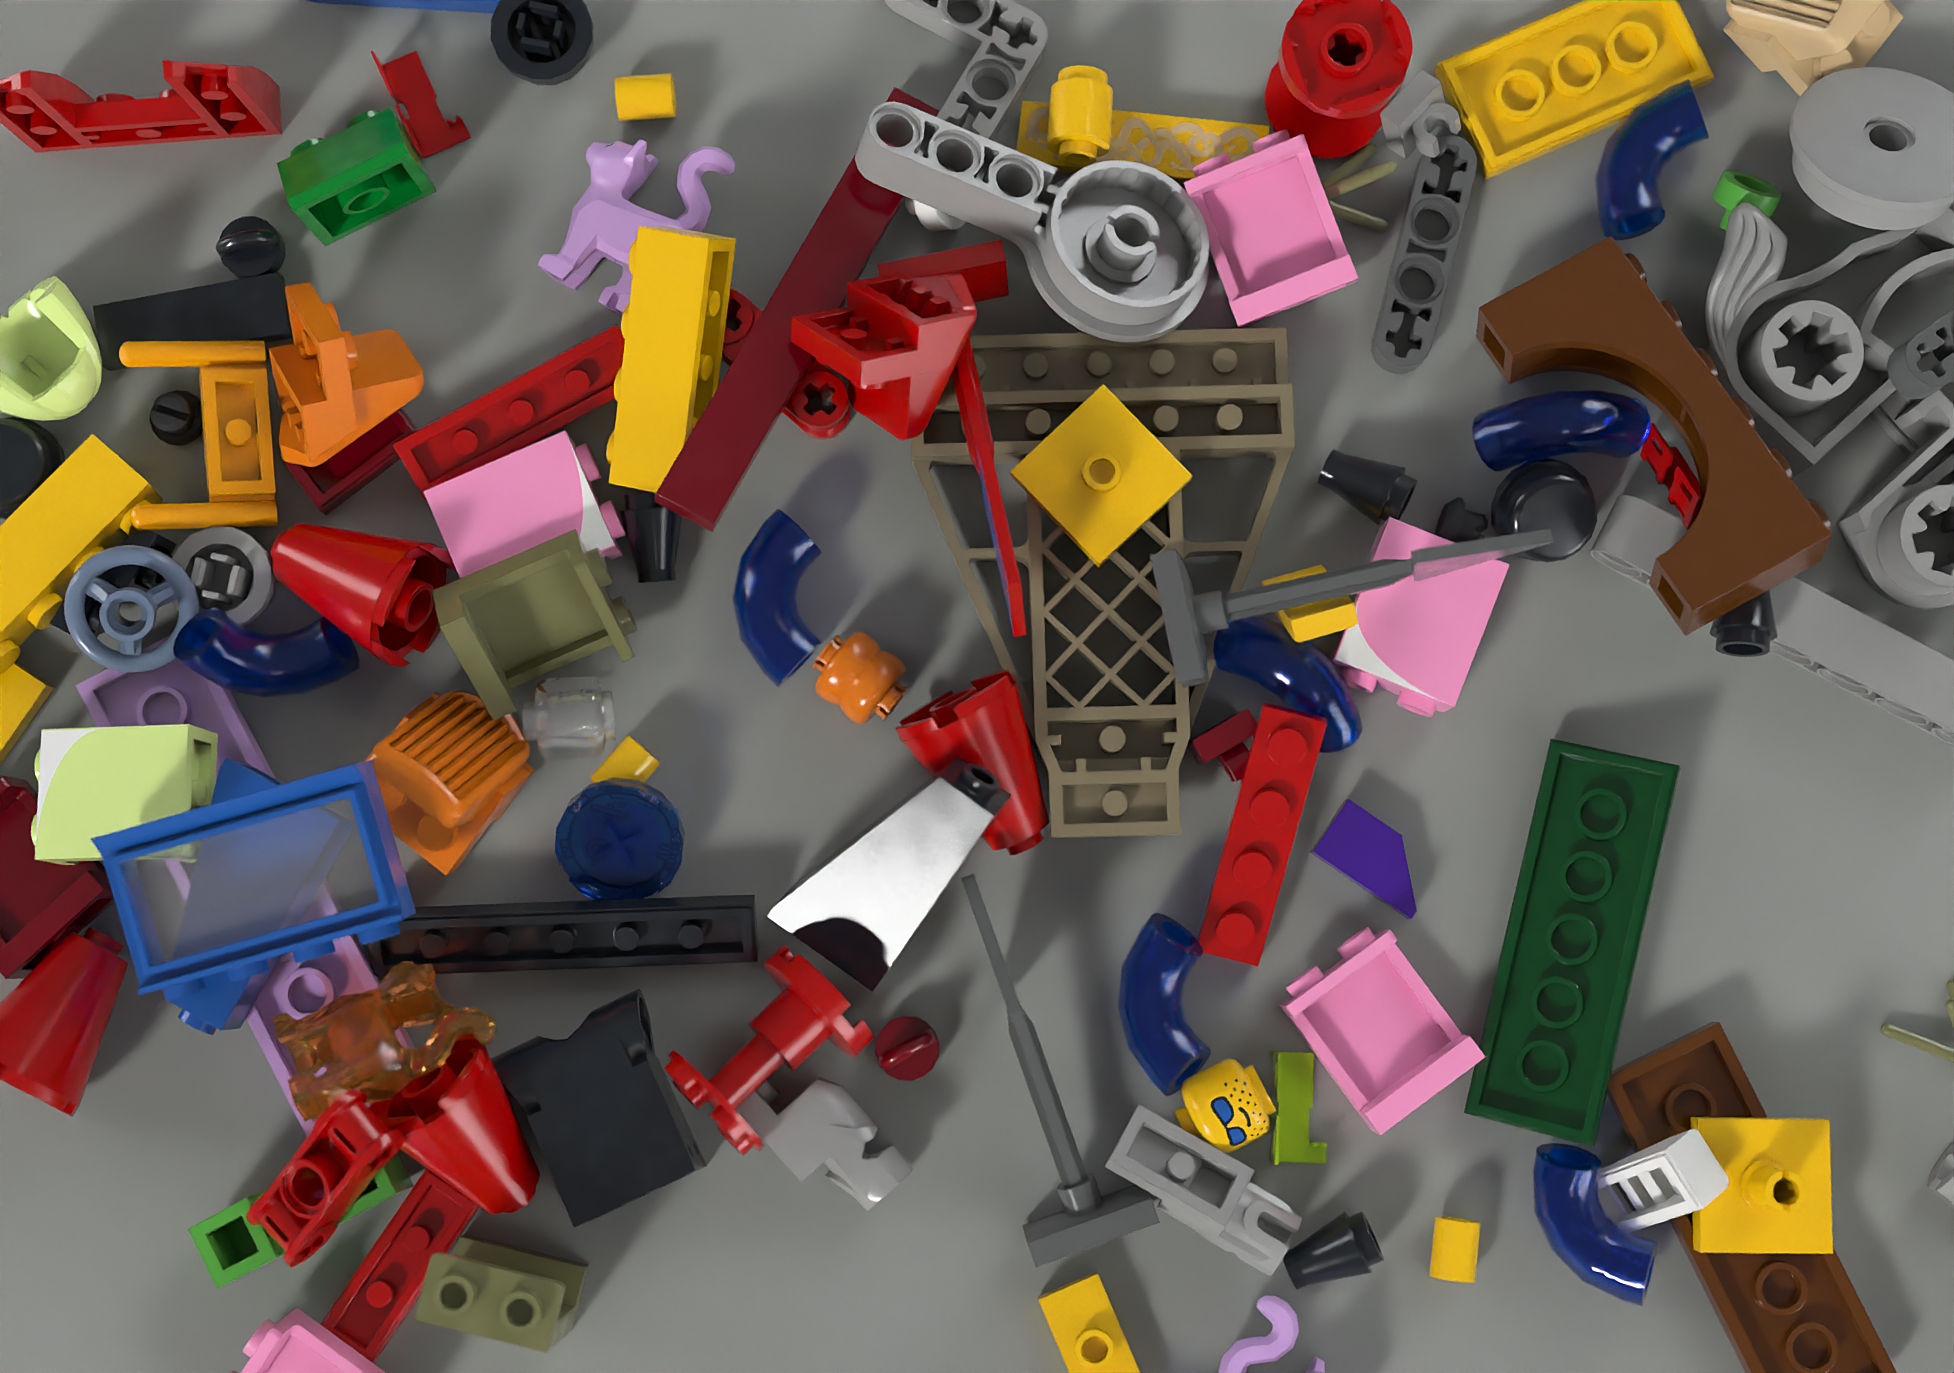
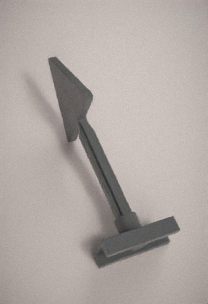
(1192, 615)
(1087, 1215)

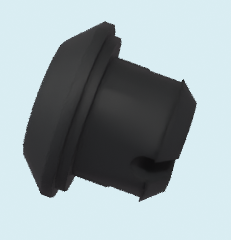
(177, 417)
(1460, 524)

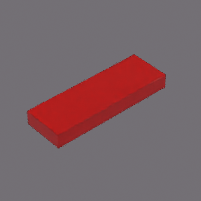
(397, 1264)

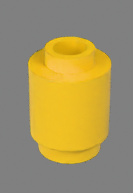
(1080, 115)

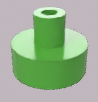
(1739, 187)

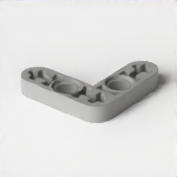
(991, 58)

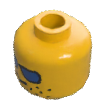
(1225, 1106)

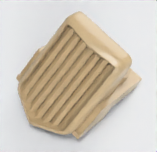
(1810, 36)

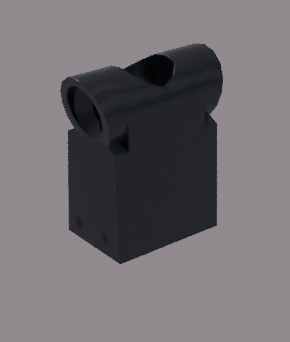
(602, 1110)

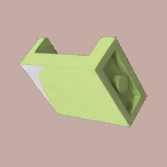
(114, 781)

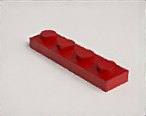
(515, 412)
(1261, 833)

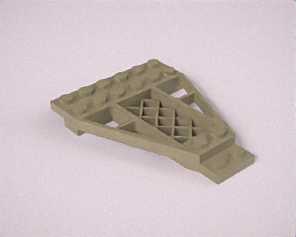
(1201, 398)

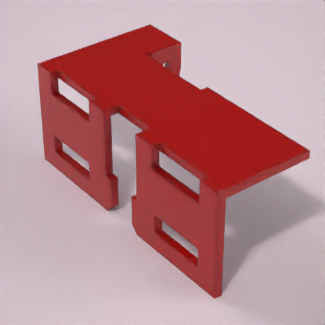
(418, 95)
(1675, 473)

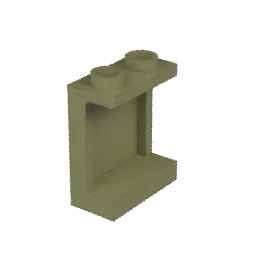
(532, 617)
(502, 1293)

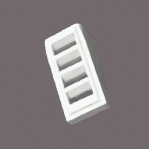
(1685, 1163)

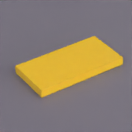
(1568, 77)

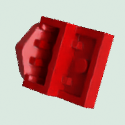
(893, 344)

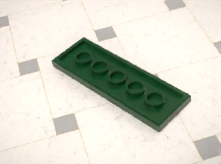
(1572, 941)

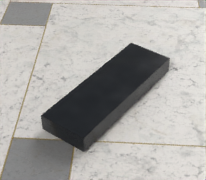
(221, 311)

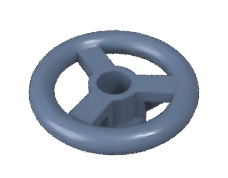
(129, 633)

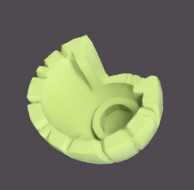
(47, 355)

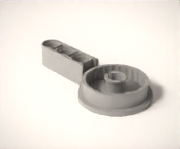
(1876, 147)
(1062, 229)

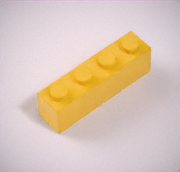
(670, 349)
(56, 530)

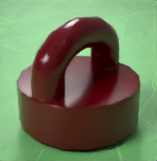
(907, 1048)

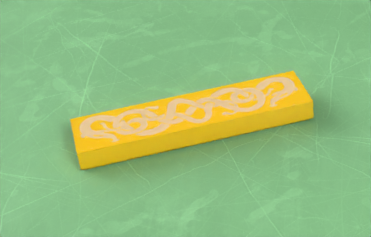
(1154, 140)

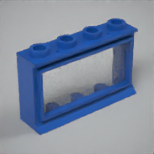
(257, 880)

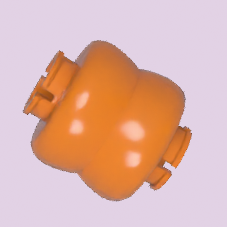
(860, 677)

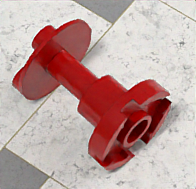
(1337, 73)
(785, 1033)

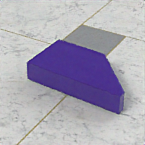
(1368, 856)

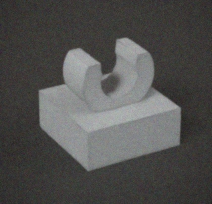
(1416, 114)

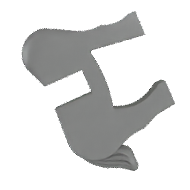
(1814, 371)

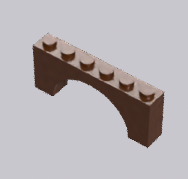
(1607, 322)

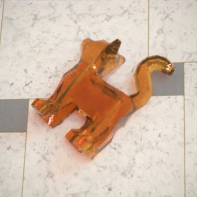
(362, 1039)

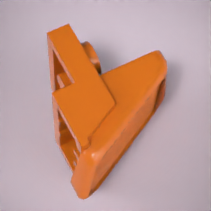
(336, 382)
(449, 775)

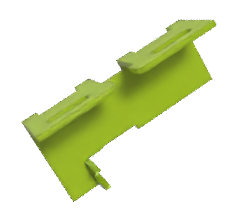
(1294, 1095)

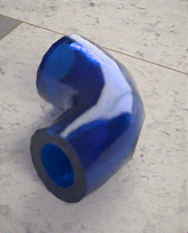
(1636, 156)
(1560, 426)
(767, 597)
(264, 662)
(1292, 672)
(1153, 1006)
(1580, 1229)

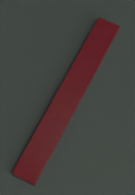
(768, 362)

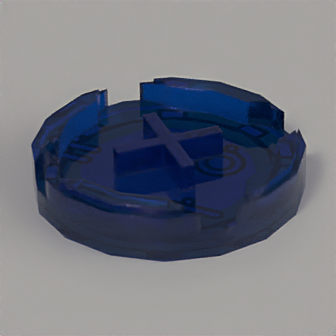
(620, 840)

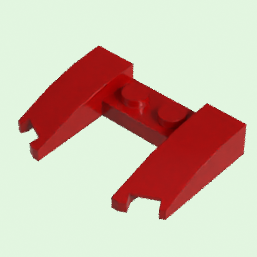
(203, 105)

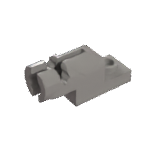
(827, 1129)
(1204, 1189)

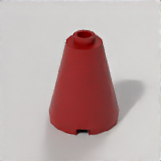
(366, 585)
(990, 730)
(59, 1019)
(465, 1129)

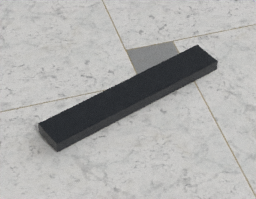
(574, 935)

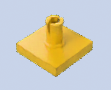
(1775, 1189)

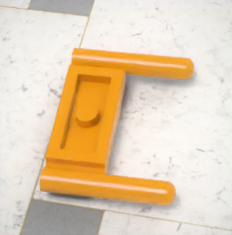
(233, 432)

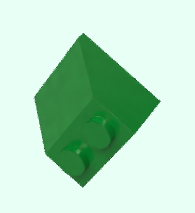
(354, 176)

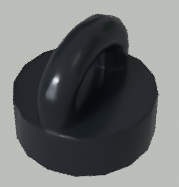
(251, 247)

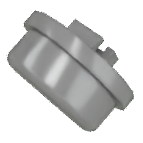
(228, 572)

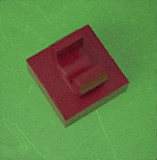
(1226, 743)

